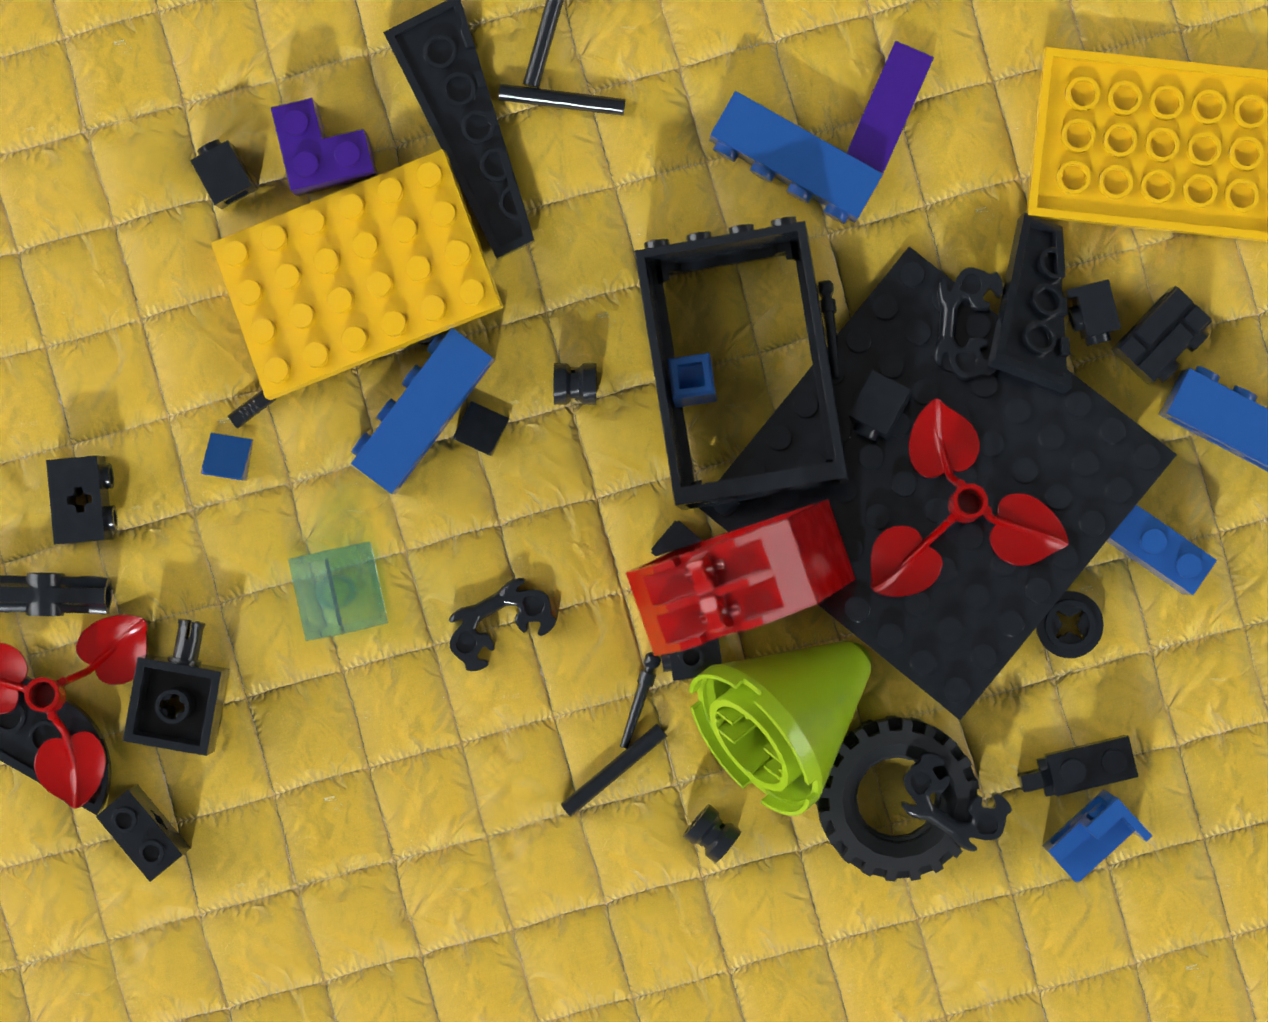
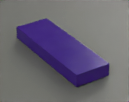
(889, 106)

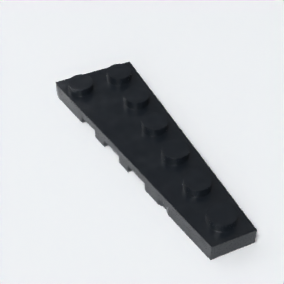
(453, 94)

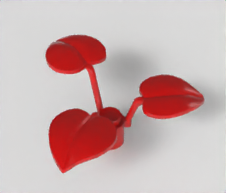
(1024, 525)
(75, 764)

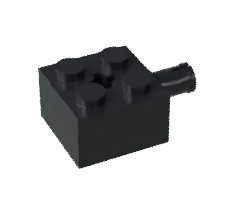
(200, 688)

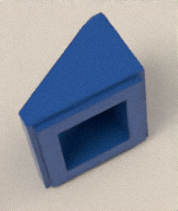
(692, 380)
(227, 457)

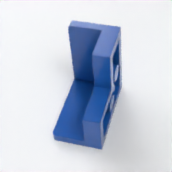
(1093, 835)

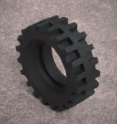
(882, 853)

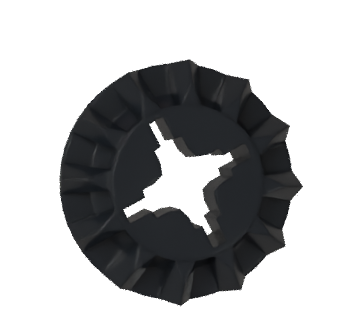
(1089, 625)

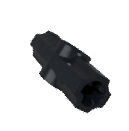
(54, 594)

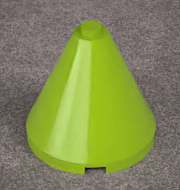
(782, 718)

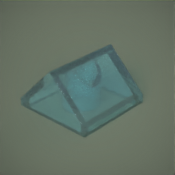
(338, 591)

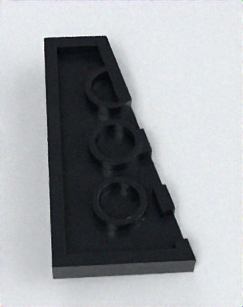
(1032, 309)

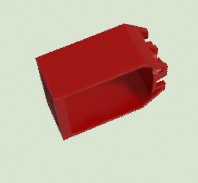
(741, 578)

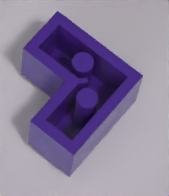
(317, 161)

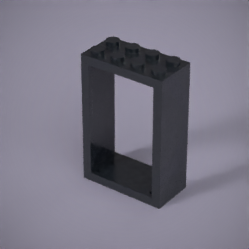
(702, 252)

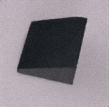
(481, 428)
(674, 538)

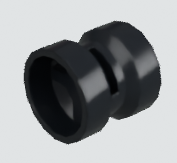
(575, 383)
(711, 833)

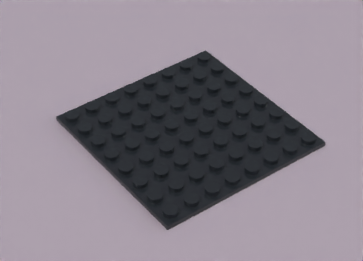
(1034, 441)

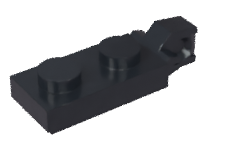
(1082, 767)

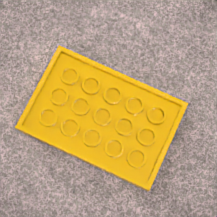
(1151, 144)
(356, 275)

